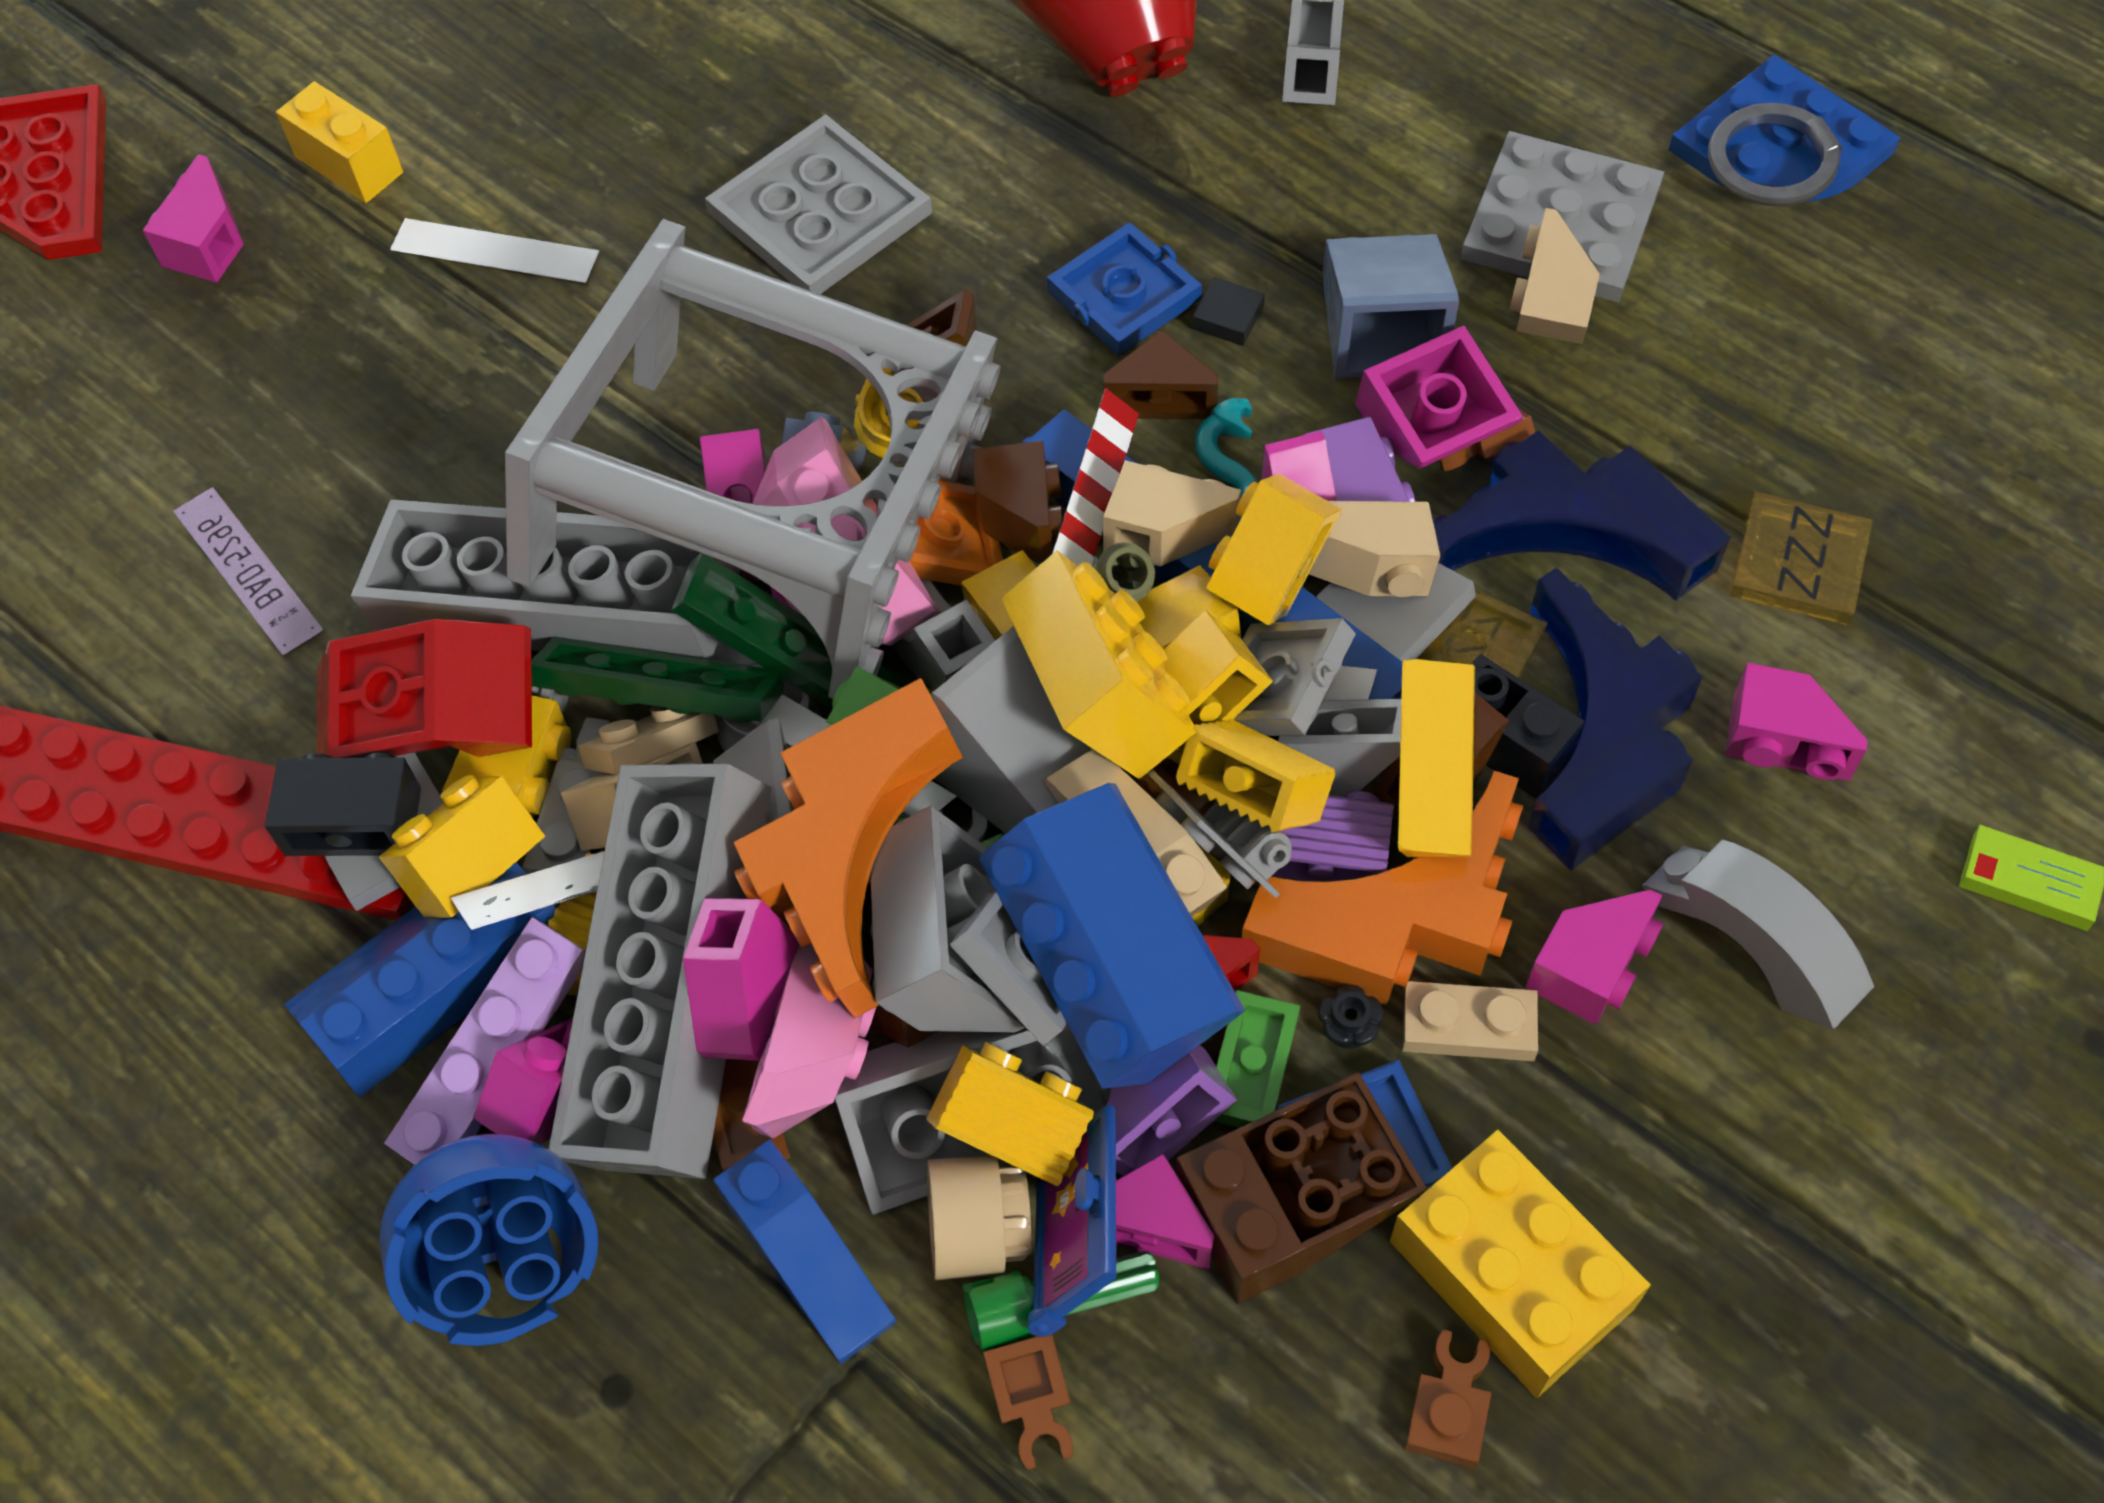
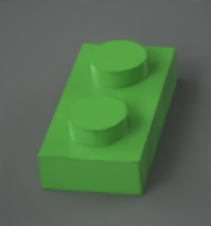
(1256, 1056)

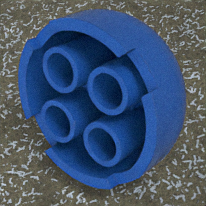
(478, 1206)

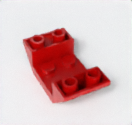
(426, 690)

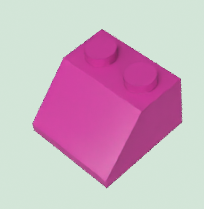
(1436, 399)

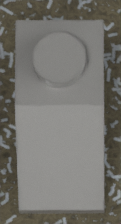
(1353, 739)

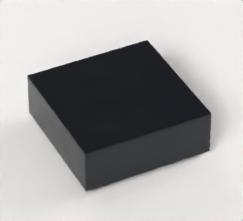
(1228, 311)

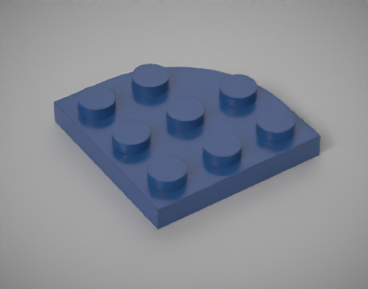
(1777, 153)

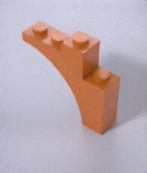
(846, 798)
(1376, 925)

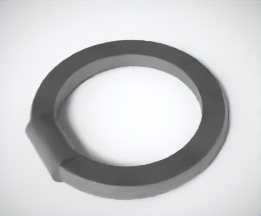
(1783, 114)

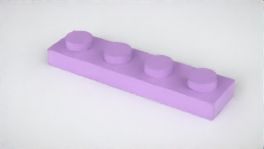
(509, 1010)

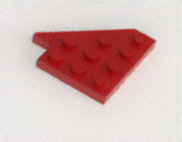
(53, 170)

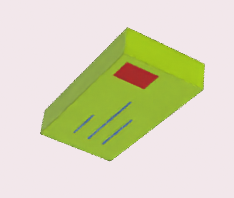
(2033, 877)

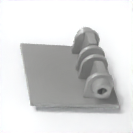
(1240, 845)

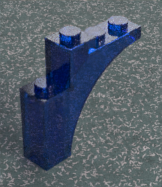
(1611, 513)
(1625, 698)

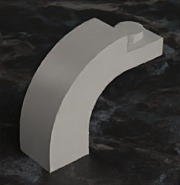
(1313, 51)
(1776, 920)

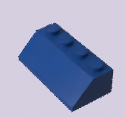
(1110, 936)
(404, 989)

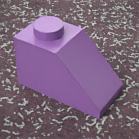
(1167, 1110)

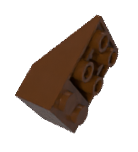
(1298, 1184)

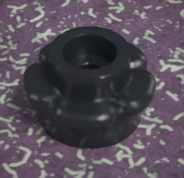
(1346, 1032)

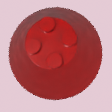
(1118, 39)

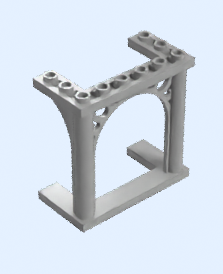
(826, 577)

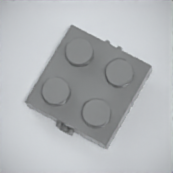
(1302, 664)

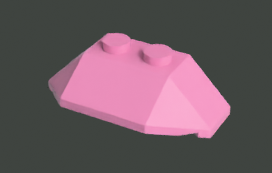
(817, 468)
(805, 1053)

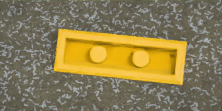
(1436, 759)

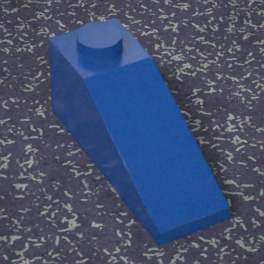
(804, 1251)

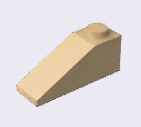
(1381, 549)
(1174, 846)

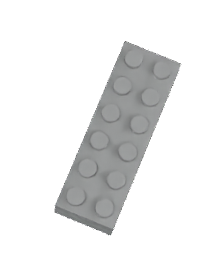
(595, 587)
(632, 1074)

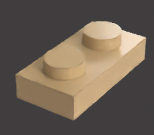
(644, 740)
(1470, 1021)

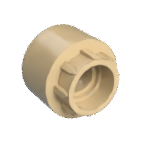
(976, 1216)

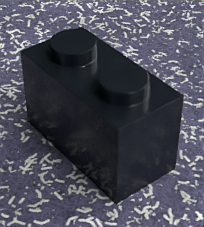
(340, 804)

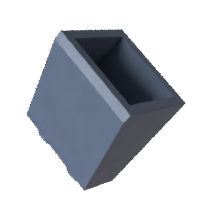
(1385, 298)

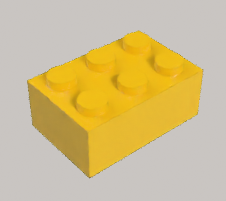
(1099, 664)
(1518, 1263)

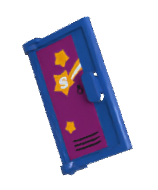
(1076, 1229)

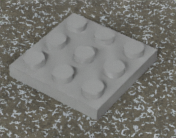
(1596, 196)
(819, 206)

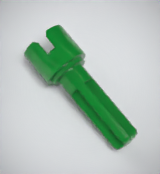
(1001, 1304)

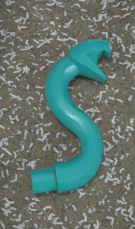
(1225, 421)

